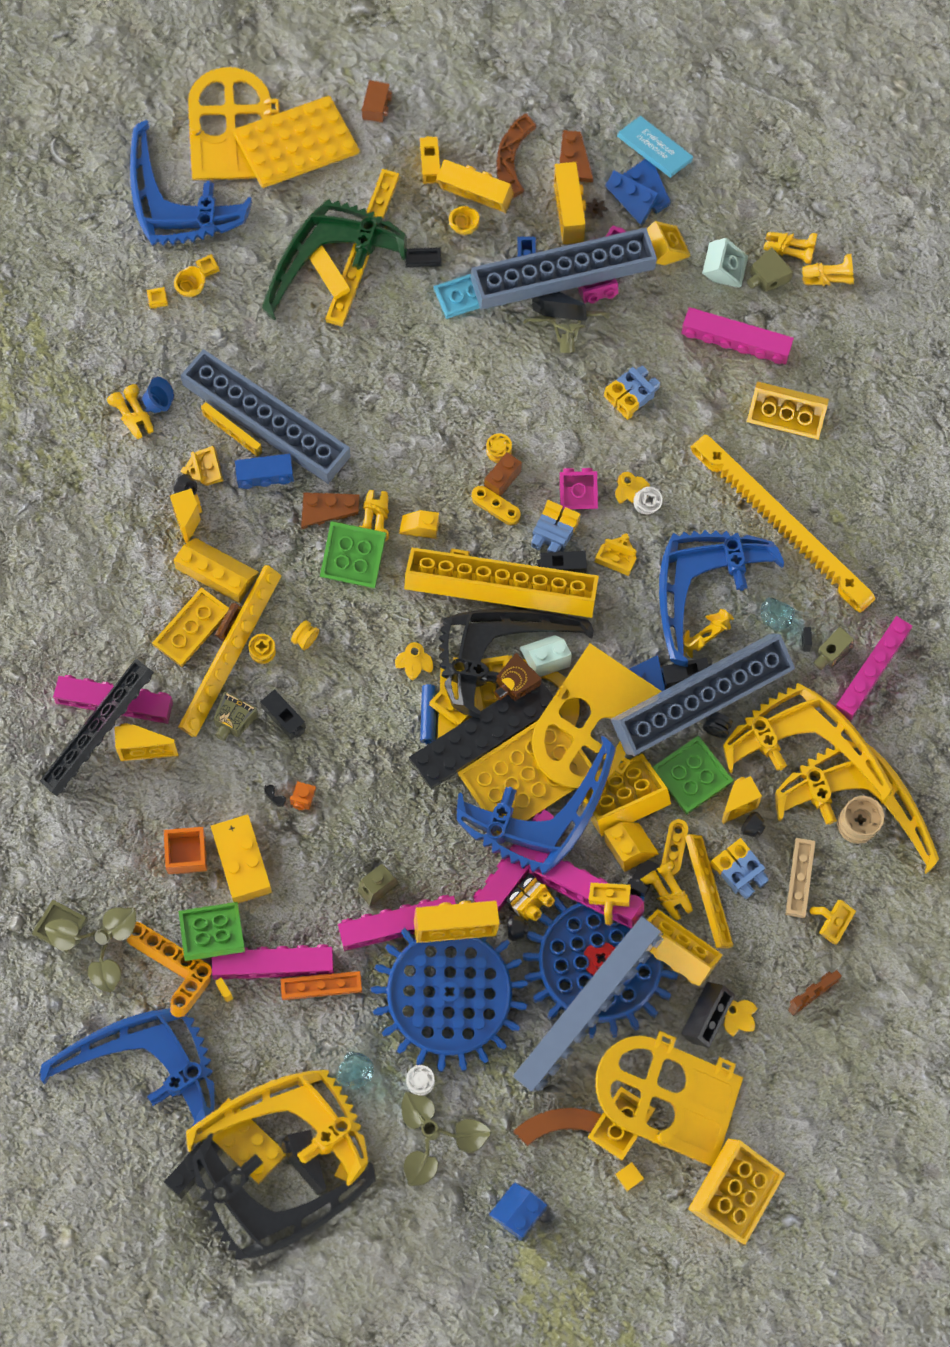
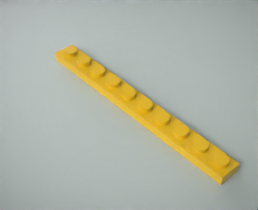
(378, 204)
(229, 651)

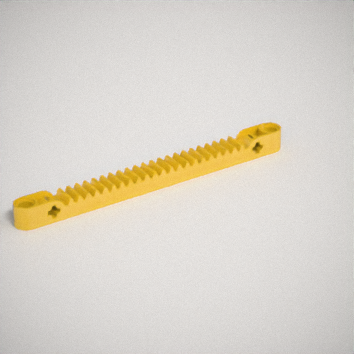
(717, 460)

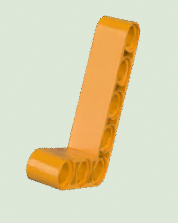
(174, 963)

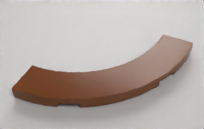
(508, 149)
(556, 1120)

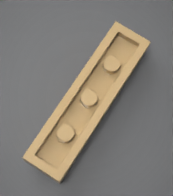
(800, 878)

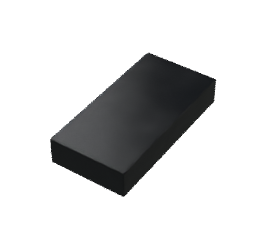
(423, 257)

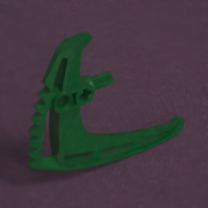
(332, 229)

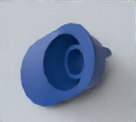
(158, 395)

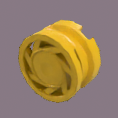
(497, 447)
(305, 635)
(262, 648)

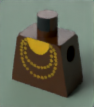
(516, 679)

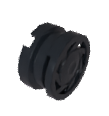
(717, 725)

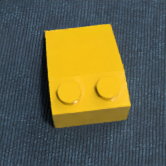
(139, 743)
(611, 1136)

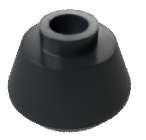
(184, 483)
(753, 825)
(517, 927)

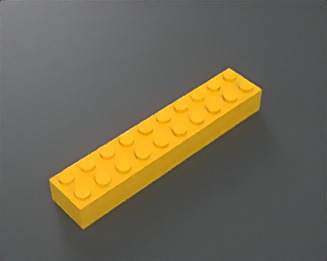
(501, 582)

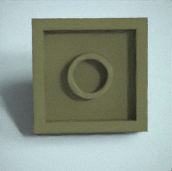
(58, 911)

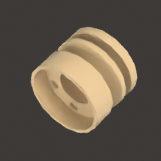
(867, 812)

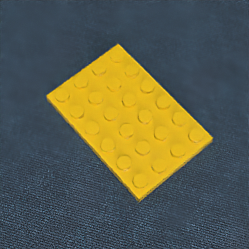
(296, 141)
(515, 766)

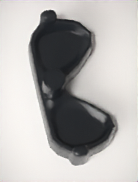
(270, 791)

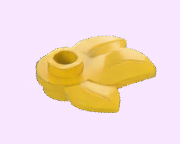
(628, 491)
(414, 663)
(741, 1017)

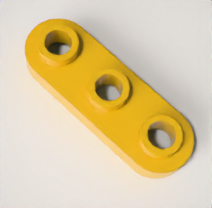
(500, 511)
(675, 840)

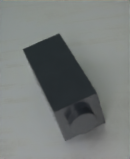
(568, 561)
(674, 673)
(283, 715)

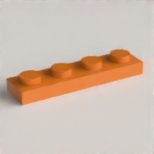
(321, 985)

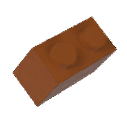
(376, 101)
(503, 474)

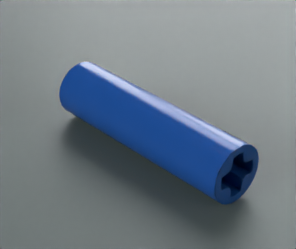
(428, 714)

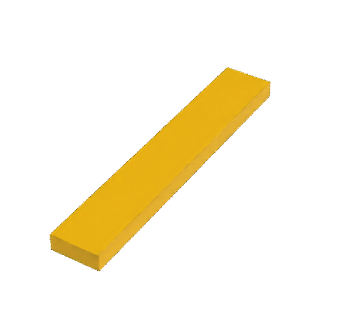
(709, 891)

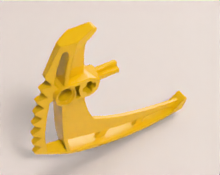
(798, 720)
(846, 777)
(304, 1103)

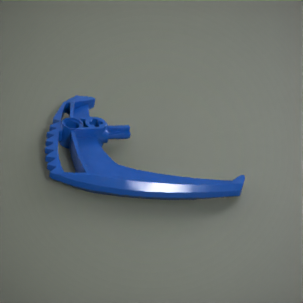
(175, 216)
(699, 560)
(537, 835)
(159, 1042)

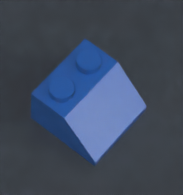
(518, 1210)

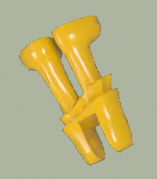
(781, 241)
(824, 274)
(130, 419)
(378, 508)
(668, 900)

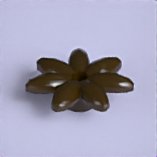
(596, 208)

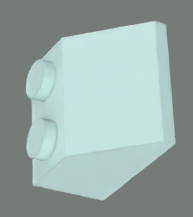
(725, 263)
(547, 655)

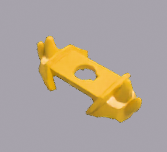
(719, 622)

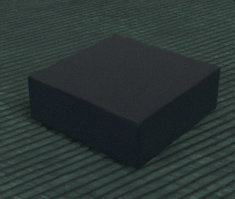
(806, 639)

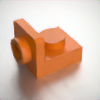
(302, 796)

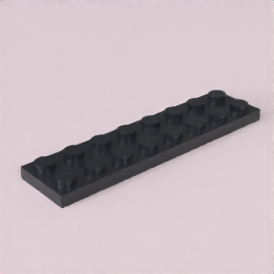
(96, 727)
(479, 735)

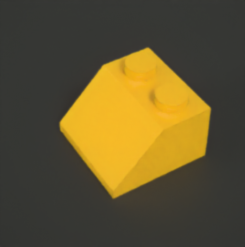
(667, 243)
(187, 510)
(742, 799)
(629, 844)

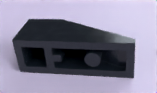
(559, 306)
(310, 1171)

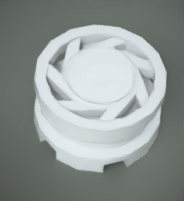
(648, 500)
(420, 1080)

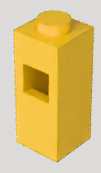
(429, 159)

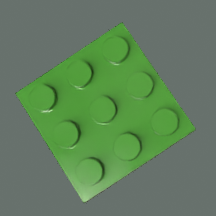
(353, 554)
(692, 775)
(211, 931)

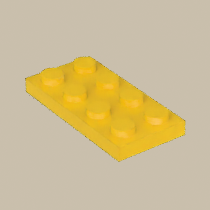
(191, 627)
(245, 1140)

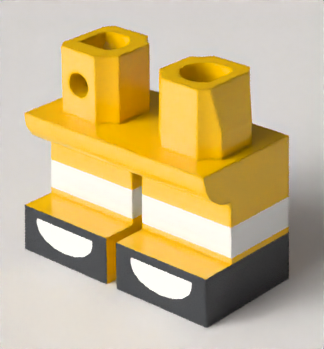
(529, 899)

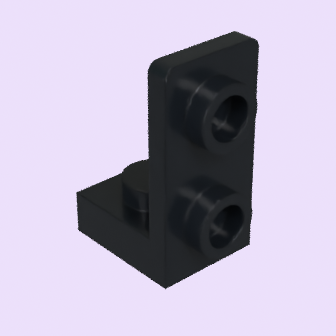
(637, 886)

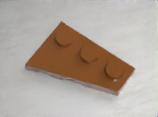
(574, 151)
(328, 506)
(814, 992)

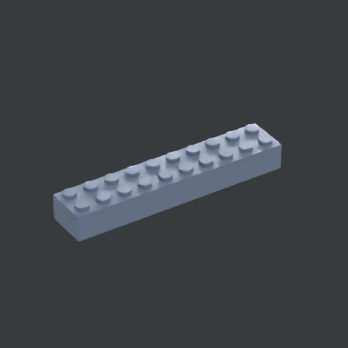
(563, 268)
(265, 416)
(702, 694)
(588, 1004)

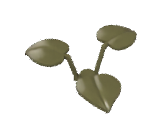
(567, 341)
(117, 923)
(417, 1113)

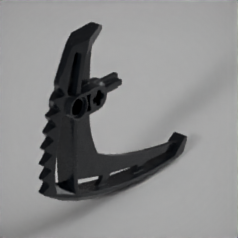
(478, 637)
(257, 1219)

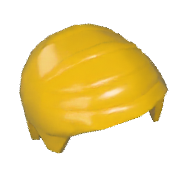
(464, 220)
(189, 281)

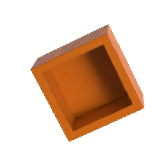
(185, 850)

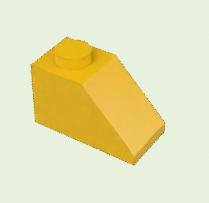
(420, 524)

